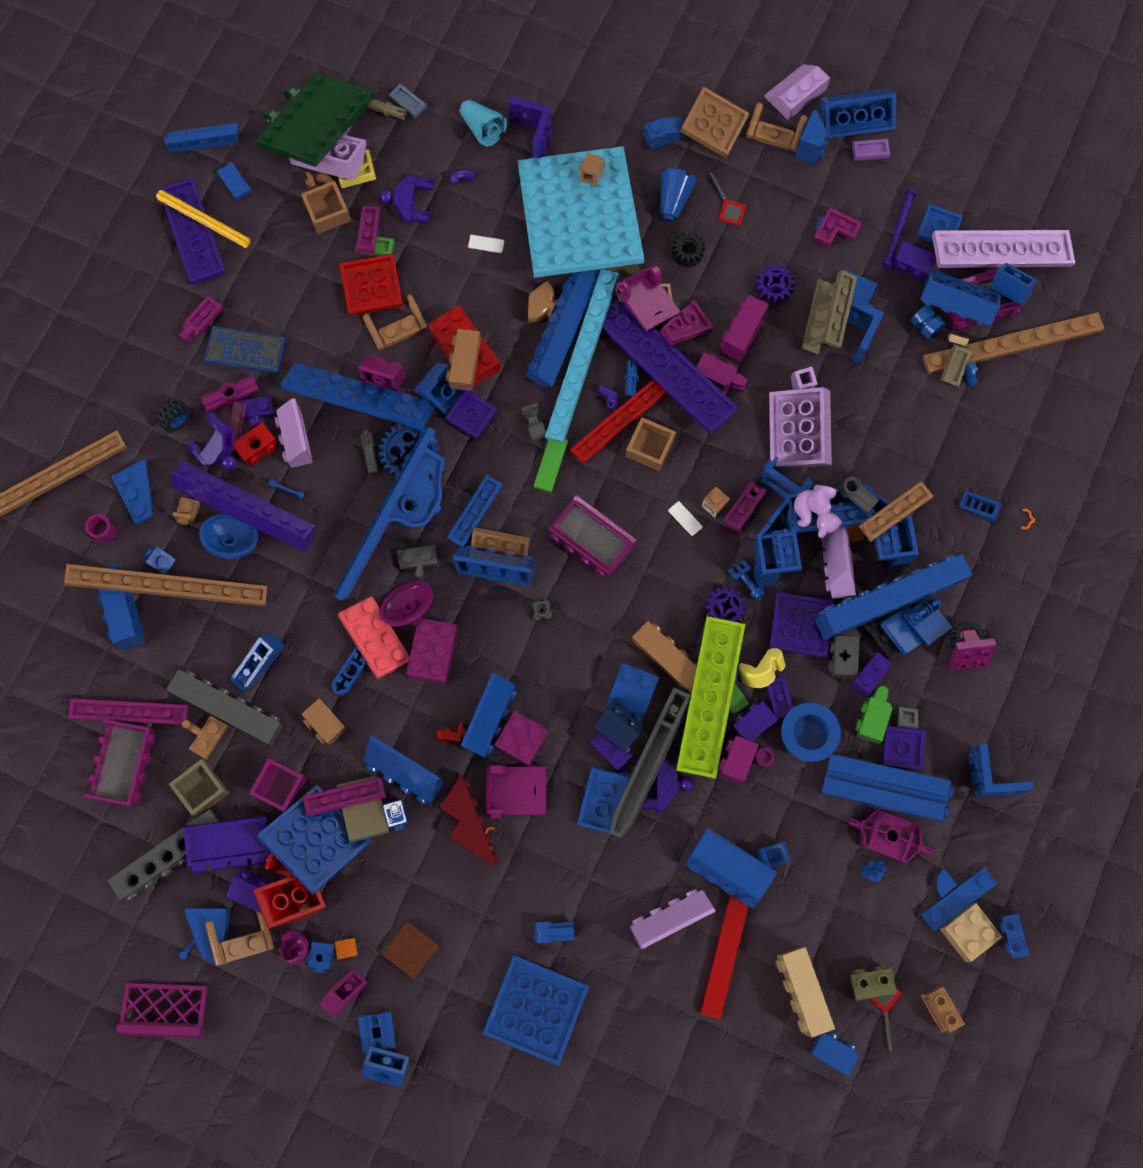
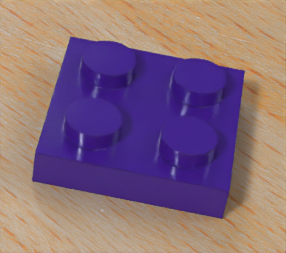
(471, 414)
(903, 748)

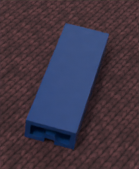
(888, 788)

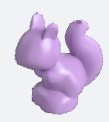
(818, 502)

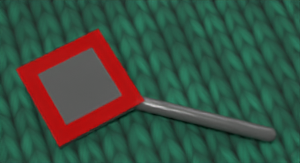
(731, 211)
(885, 1004)

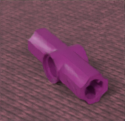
(219, 397)

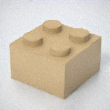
(970, 932)

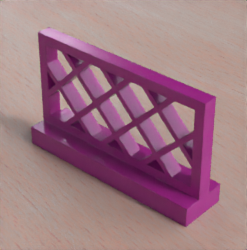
(166, 1029)

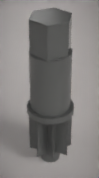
(369, 452)

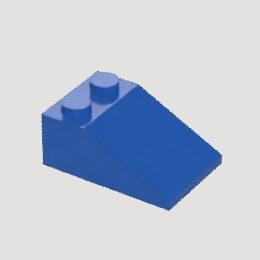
(634, 688)

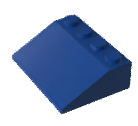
(495, 566)
(402, 770)

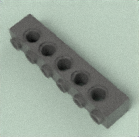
(121, 881)

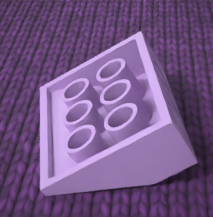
(800, 427)

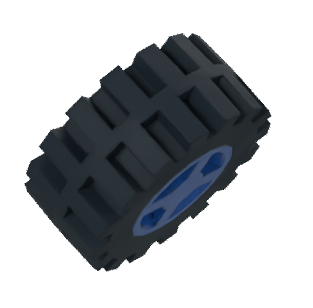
(173, 416)

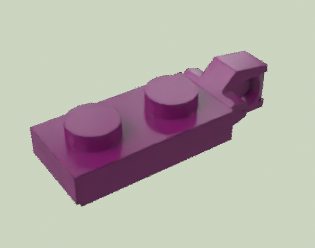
(200, 319)

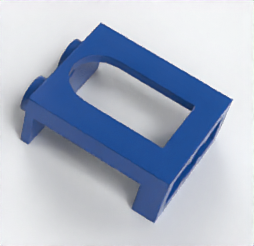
(770, 472)

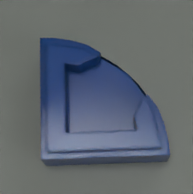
(970, 374)
(944, 883)

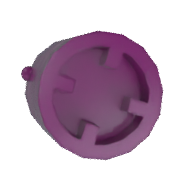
(100, 528)

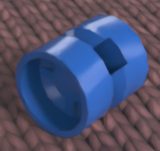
(929, 324)

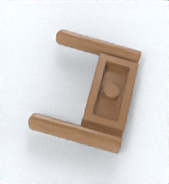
(773, 134)
(398, 330)
(239, 947)

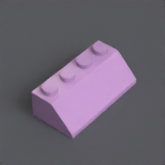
(342, 160)
(839, 563)
(675, 917)

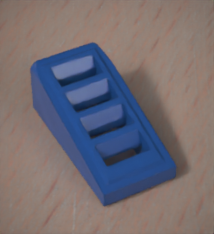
(977, 512)

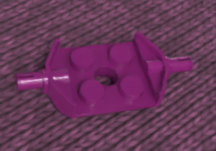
(875, 830)

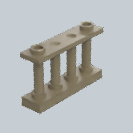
(829, 312)

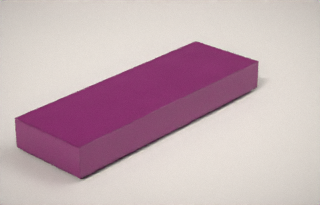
(368, 230)

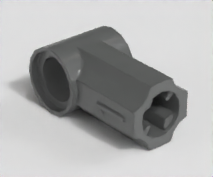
(859, 496)

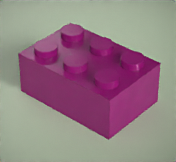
(743, 329)
(432, 651)

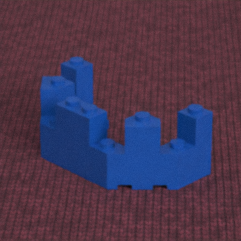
(777, 543)

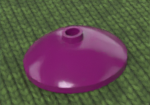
(406, 603)

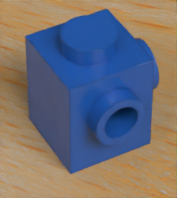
(320, 957)

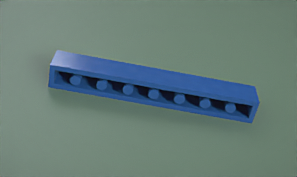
(562, 327)

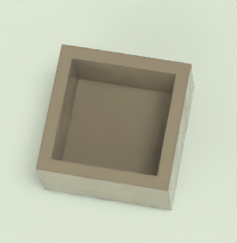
(199, 788)

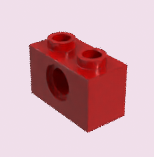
(258, 434)

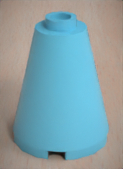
(483, 122)

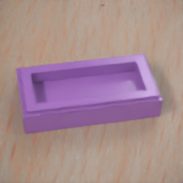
(870, 149)

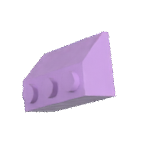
(798, 90)
(293, 434)

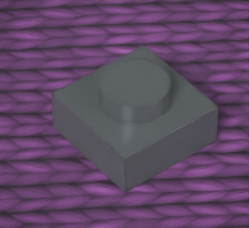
(907, 718)

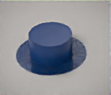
(811, 732)

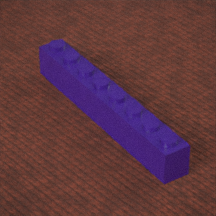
(243, 506)

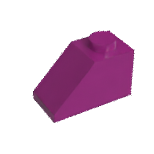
(343, 993)

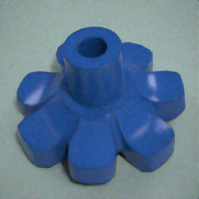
(874, 870)

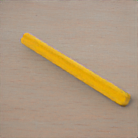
(203, 218)

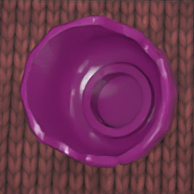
(294, 947)

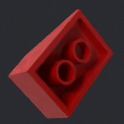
(287, 902)

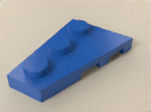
(135, 491)

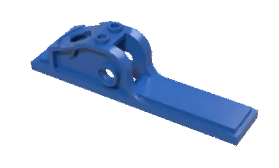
(410, 486)

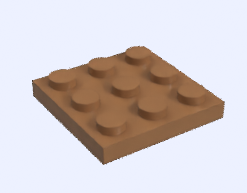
(714, 122)

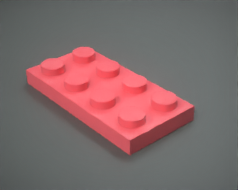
(374, 638)

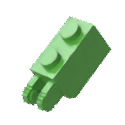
(875, 717)

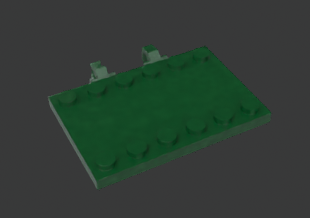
(313, 118)

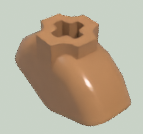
(541, 303)

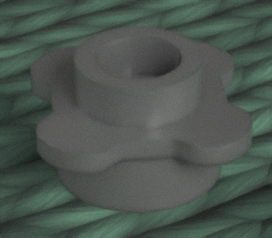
(541, 605)

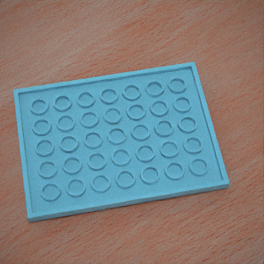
(577, 223)

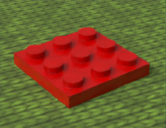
(371, 284)

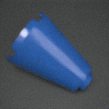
(674, 192)

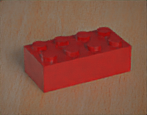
(447, 325)

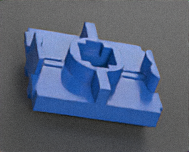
(366, 1026)

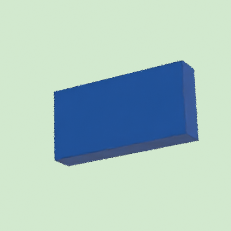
(234, 181)

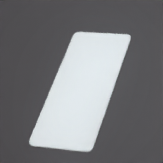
(486, 243)
(685, 518)

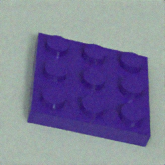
(795, 625)

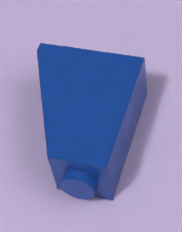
(197, 920)

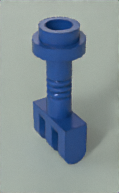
(757, 592)

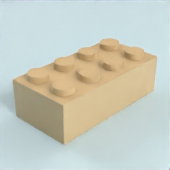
(805, 992)

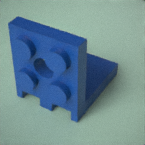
(867, 318)
(982, 777)

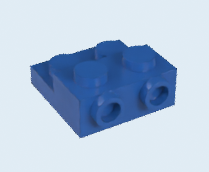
(1016, 940)

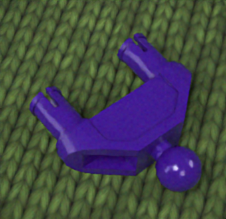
(405, 197)
(218, 448)
(667, 788)

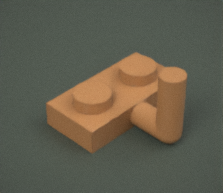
(207, 737)

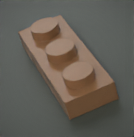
(500, 542)

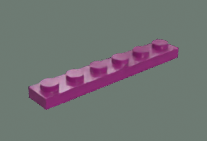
(128, 712)

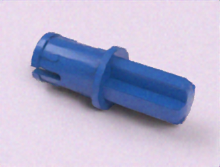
(631, 378)

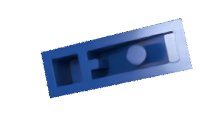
(663, 131)
(257, 661)

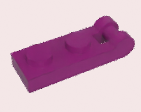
(744, 506)

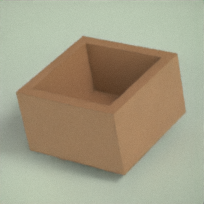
(326, 207)
(650, 444)

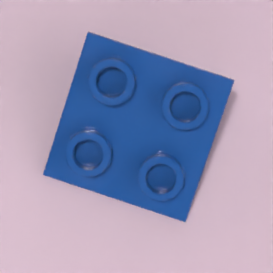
(928, 620)

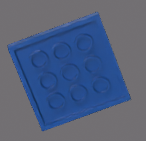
(313, 845)
(536, 1010)

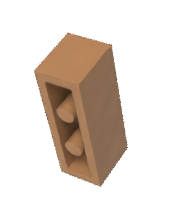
(464, 359)

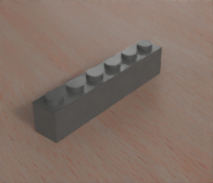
(225, 707)

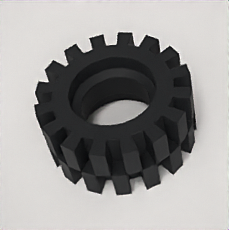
(684, 258)

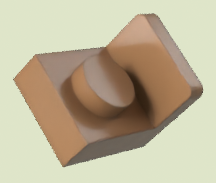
(317, 180)
(187, 511)

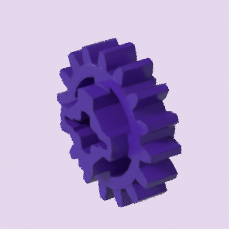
(775, 291)
(718, 604)

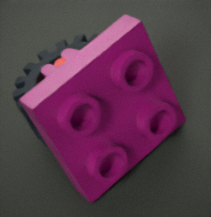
(970, 646)

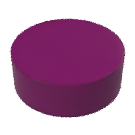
(764, 757)

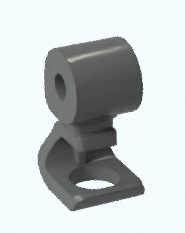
(535, 428)

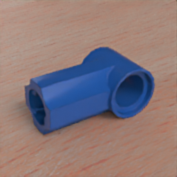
(548, 932)

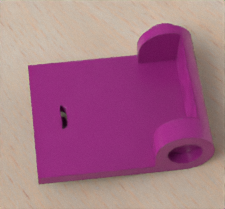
(647, 297)
(514, 791)

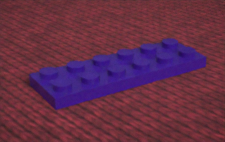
(193, 238)

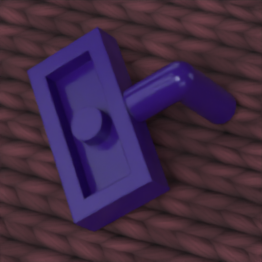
(258, 408)

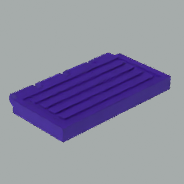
(225, 842)

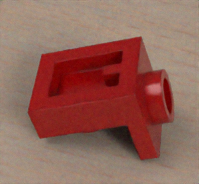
(449, 736)

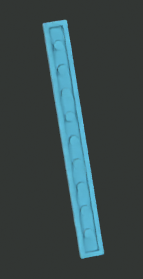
(582, 356)

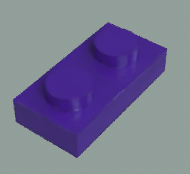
(779, 697)

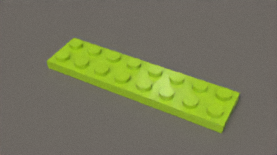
(711, 697)

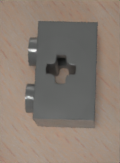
(850, 648)

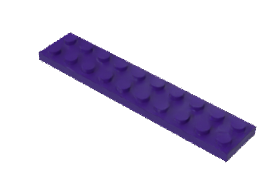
(668, 367)

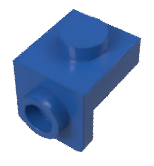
(158, 559)
(774, 855)

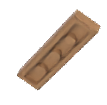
(896, 511)

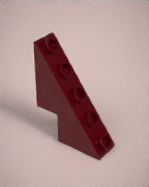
(469, 829)

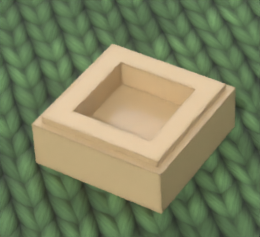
(958, 339)

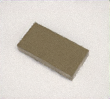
(956, 365)

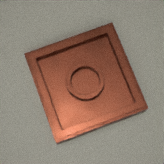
(410, 950)

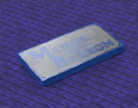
(245, 349)

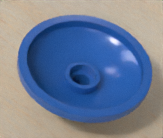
(227, 537)

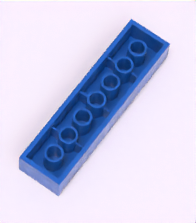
(892, 596)

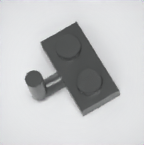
(418, 558)

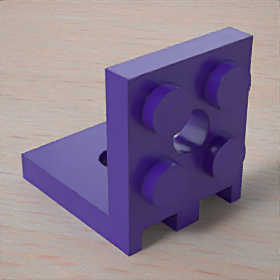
(535, 116)

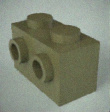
(872, 984)

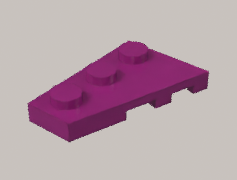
(687, 325)

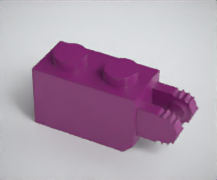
(721, 373)

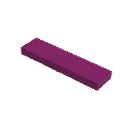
(344, 797)

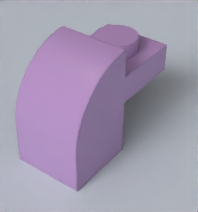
(803, 379)

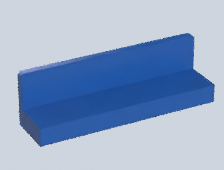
(202, 138)

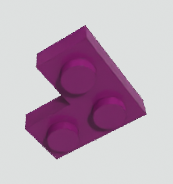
(834, 223)

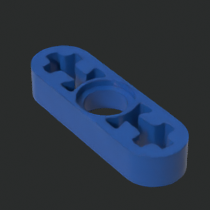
(353, 678)

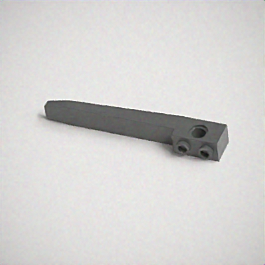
(653, 755)

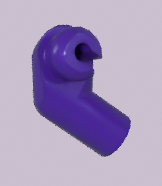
(462, 173)
(611, 396)

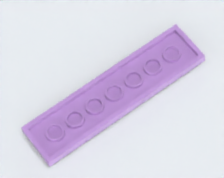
(999, 247)

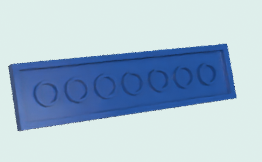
(358, 395)

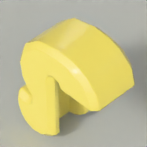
(764, 673)

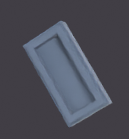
(405, 99)

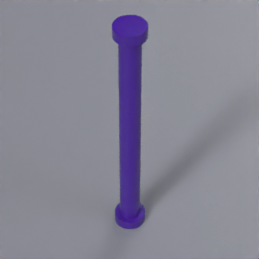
(887, 263)

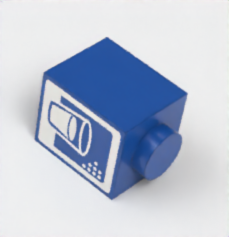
(396, 815)

